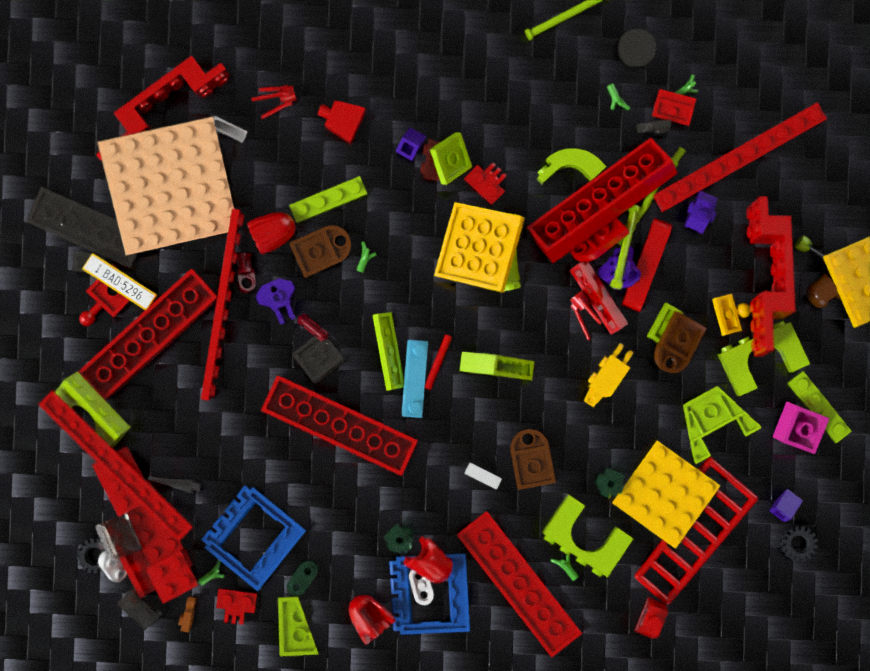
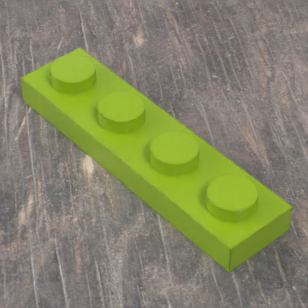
(328, 199)
(388, 351)
(816, 402)

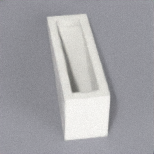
(229, 129)
(483, 475)

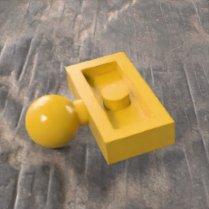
(728, 313)

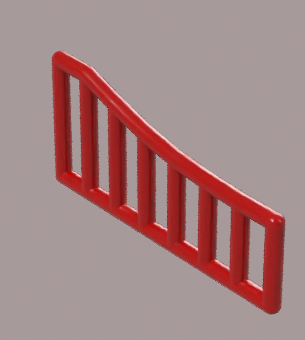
(703, 555)

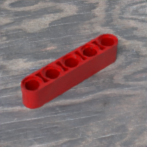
(647, 264)

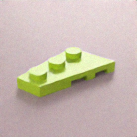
(293, 629)

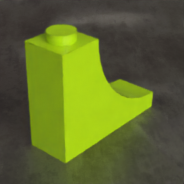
(497, 365)

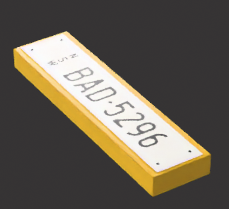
(119, 281)

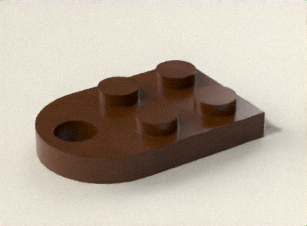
(319, 251)
(678, 342)
(531, 462)

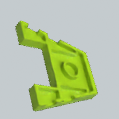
(710, 413)

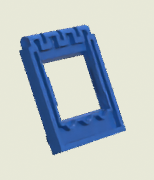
(274, 554)
(457, 599)

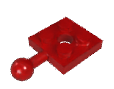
(100, 293)

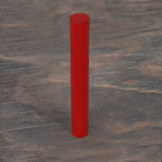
(438, 361)

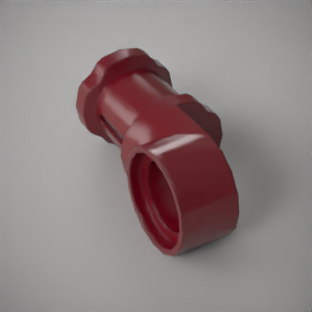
(245, 271)

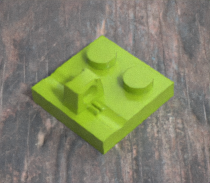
(451, 158)

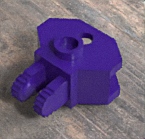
(701, 212)
(630, 274)
(279, 299)

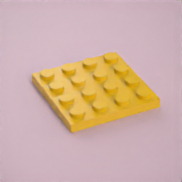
(479, 247)
(851, 275)
(666, 494)

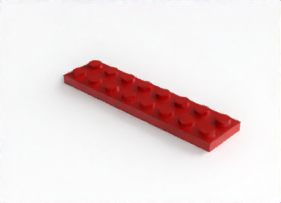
(519, 584)

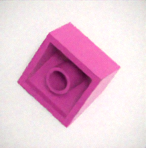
(800, 427)

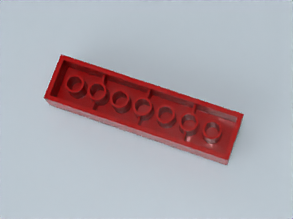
(602, 200)
(148, 335)
(339, 425)

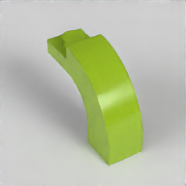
(574, 158)

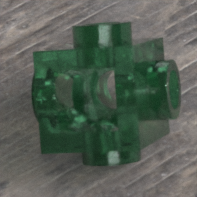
(615, 477)
(398, 531)

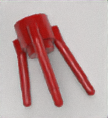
(284, 92)
(581, 301)

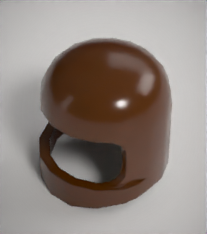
(822, 291)

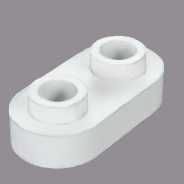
(113, 570)
(420, 585)

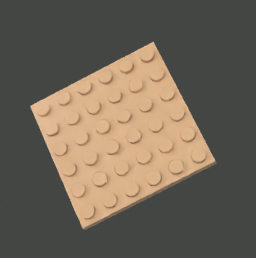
(168, 185)

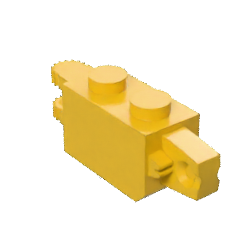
(608, 377)

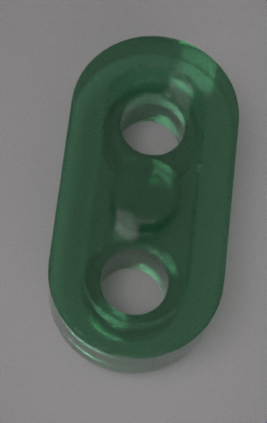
(301, 578)

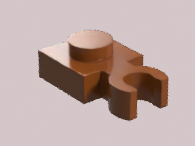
(187, 618)

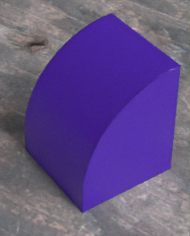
(410, 143)
(786, 505)

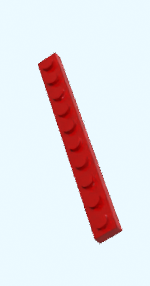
(739, 157)
(221, 312)
(116, 465)

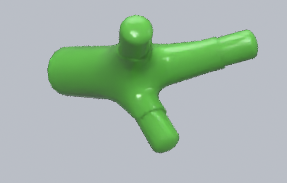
(688, 87)
(616, 98)
(365, 257)
(567, 567)
(211, 575)

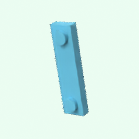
(414, 378)

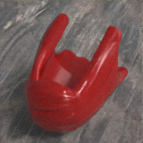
(271, 230)
(431, 562)
(369, 617)

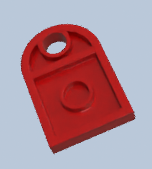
(600, 241)

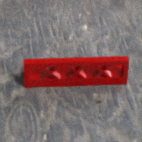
(598, 297)
(136, 566)

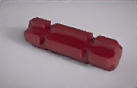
(312, 327)

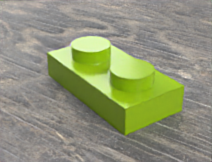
(661, 322)

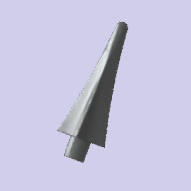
(184, 485)

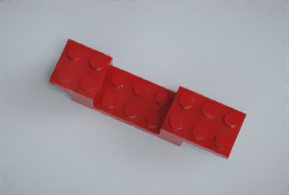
(188, 71)
(781, 301)
(165, 555)

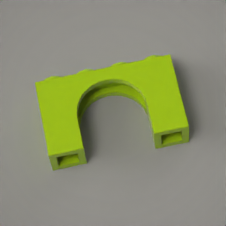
(736, 358)
(108, 423)
(601, 559)

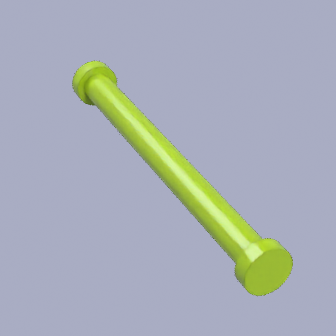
(560, 18)
(617, 281)

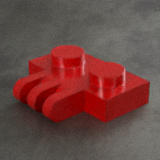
(486, 182)
(236, 603)

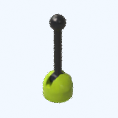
(804, 244)

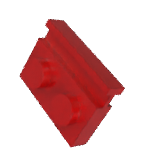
(674, 107)

